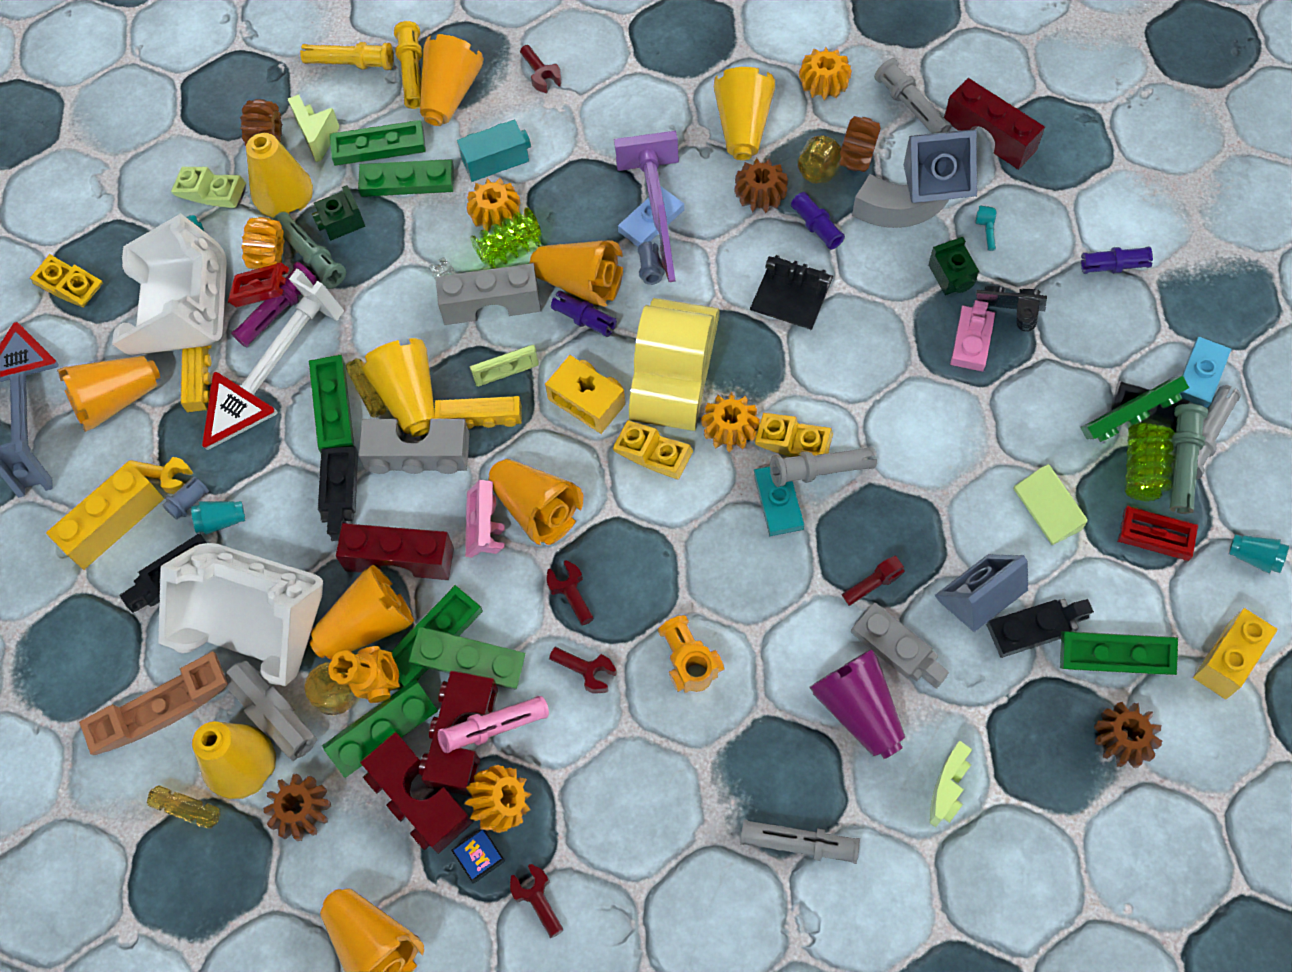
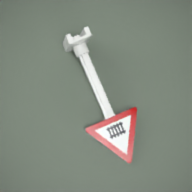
(234, 406)

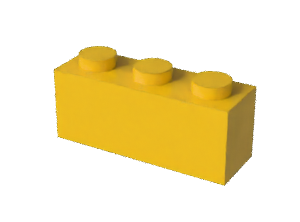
(105, 515)

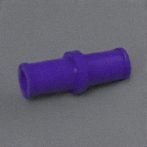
(817, 220)
(1116, 260)
(583, 313)

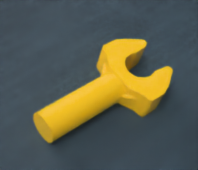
(164, 473)

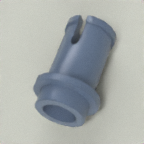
(651, 269)
(185, 498)

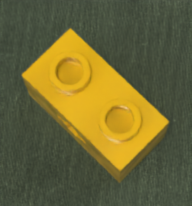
(585, 393)
(1235, 653)

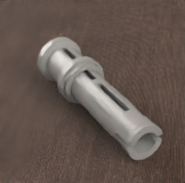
(904, 90)
(1212, 425)
(808, 466)

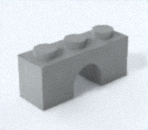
(509, 287)
(442, 450)

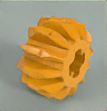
(825, 73)
(492, 203)
(262, 242)
(730, 410)
(498, 798)

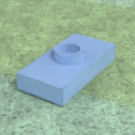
(640, 225)

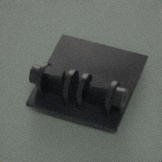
(791, 292)
(1026, 302)

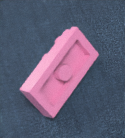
(973, 336)
(479, 508)

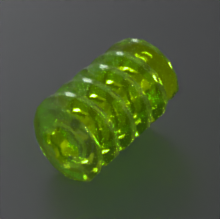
(508, 238)
(1149, 461)

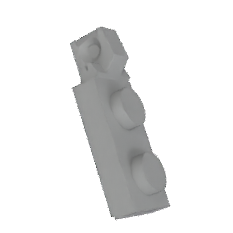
(899, 646)

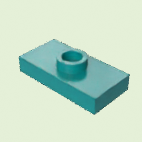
(778, 504)

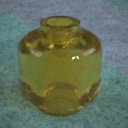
(819, 159)
(327, 694)

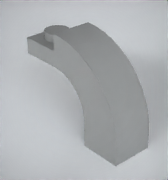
(891, 205)

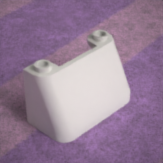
(180, 289)
(240, 606)

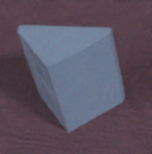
(941, 166)
(986, 589)

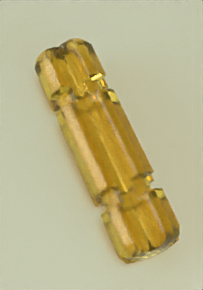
(365, 389)
(183, 807)

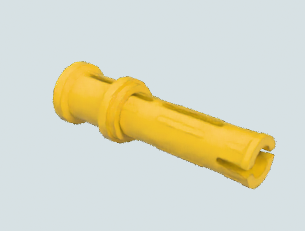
(409, 54)
(359, 55)

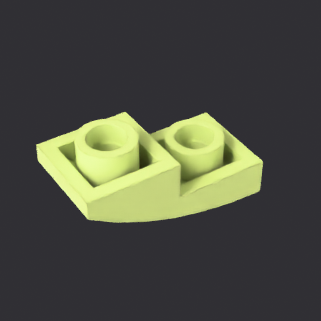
(204, 187)
(945, 794)

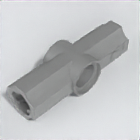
(269, 710)

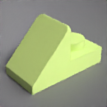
(314, 127)

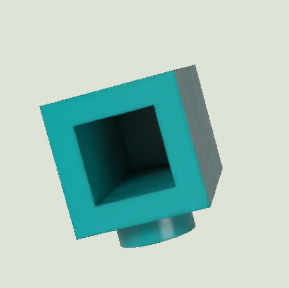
(494, 150)

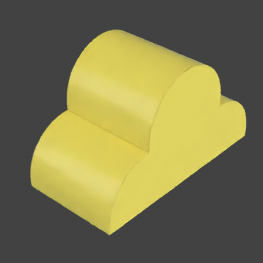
(672, 363)

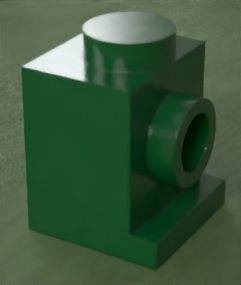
(338, 214)
(953, 266)

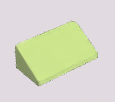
(504, 365)
(1051, 505)

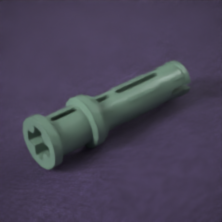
(315, 257)
(1187, 442)

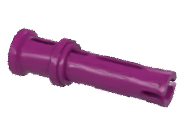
(270, 309)

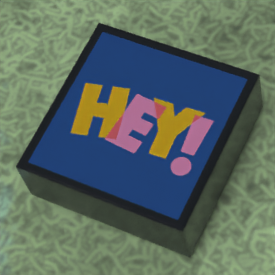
(478, 855)

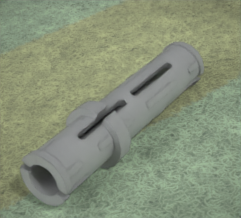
(800, 841)

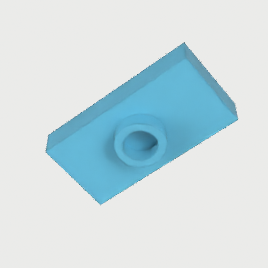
(1204, 371)

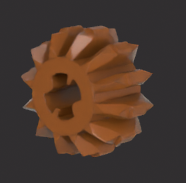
(260, 117)
(859, 143)
(761, 185)
(1138, 729)
(282, 809)

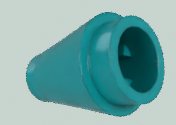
(216, 515)
(1260, 552)

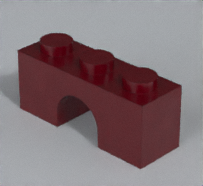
(1012, 130)
(420, 551)
(460, 698)
(435, 819)

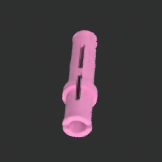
(479, 728)

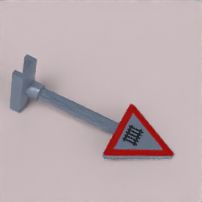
(19, 358)

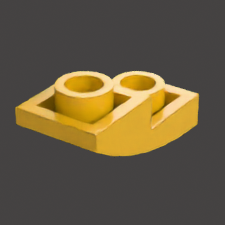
(66, 282)
(788, 437)
(650, 450)

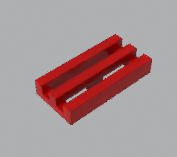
(258, 289)
(1154, 543)

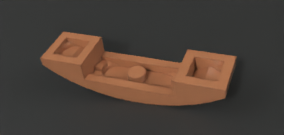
(155, 709)

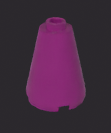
(863, 704)

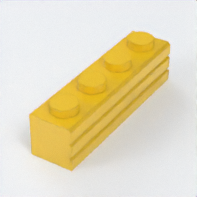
(195, 378)
(481, 411)

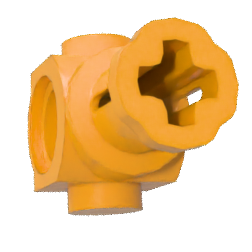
(687, 654)
(369, 673)

